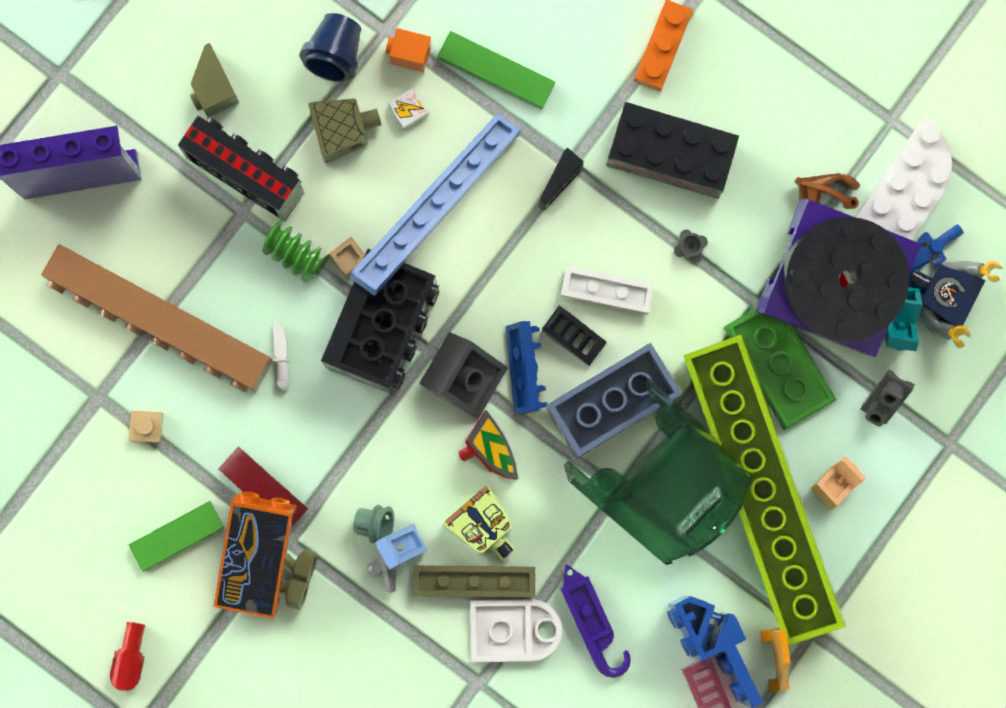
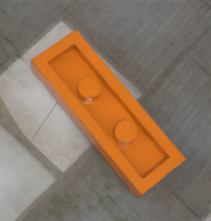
(663, 45)

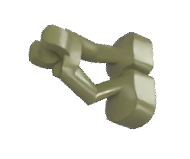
(302, 572)

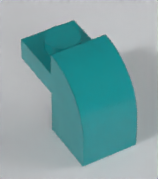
(902, 331)

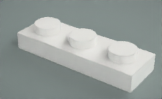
(607, 290)

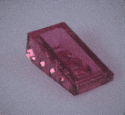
(697, 667)

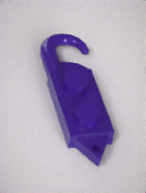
(591, 621)

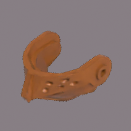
(814, 186)

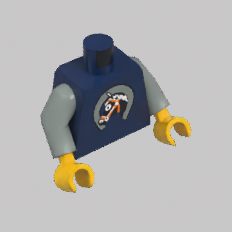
(950, 295)

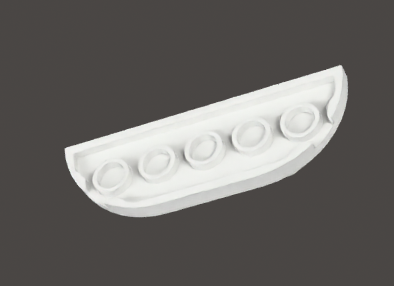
(911, 183)

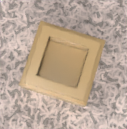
(347, 256)

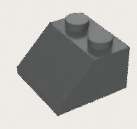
(463, 375)

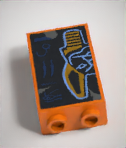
(254, 555)

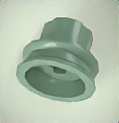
(374, 522)

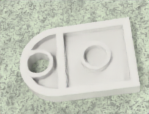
(510, 630)

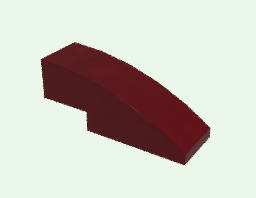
(252, 477)

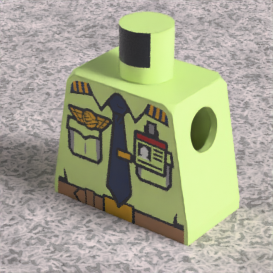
(482, 524)

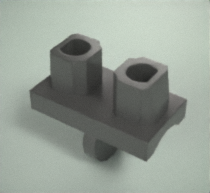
(886, 398)

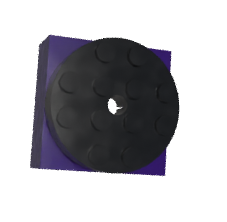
(808, 284)

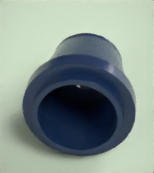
(333, 48)

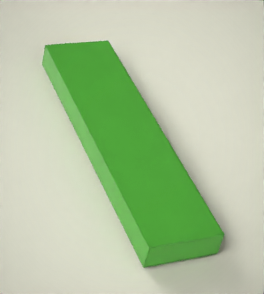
(496, 70)

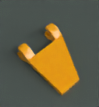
(781, 658)

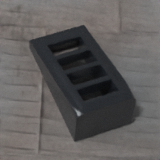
(564, 173)
(580, 327)

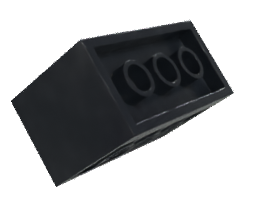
(360, 329)

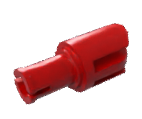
(128, 660)

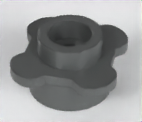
(698, 243)

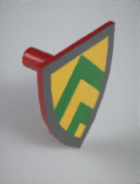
(490, 447)

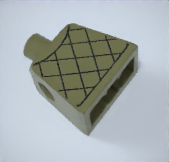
(341, 126)

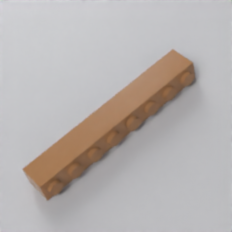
(157, 318)

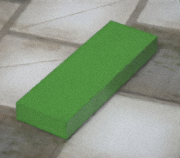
(176, 536)

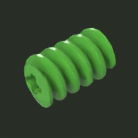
(293, 252)

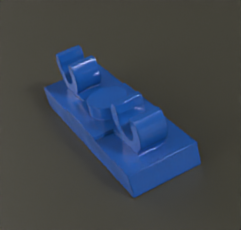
(523, 367)

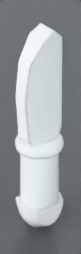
(281, 353)

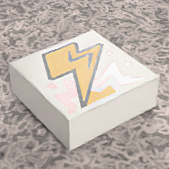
(408, 108)

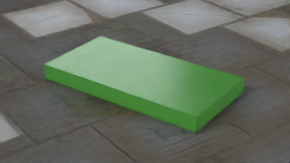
(783, 367)

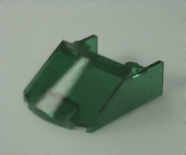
(678, 493)

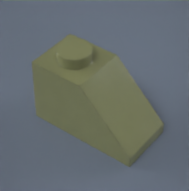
(211, 85)

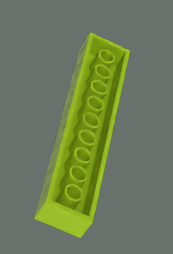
(772, 505)

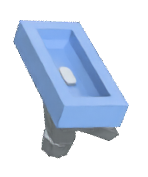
(395, 550)

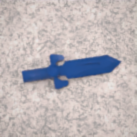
(935, 246)

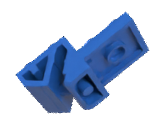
(706, 640)

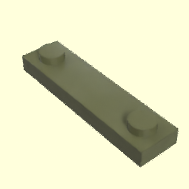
(474, 581)

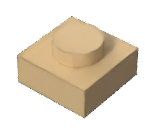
(146, 426)

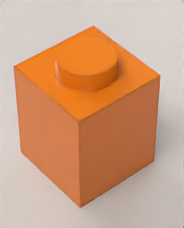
(409, 49)

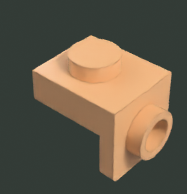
(838, 482)

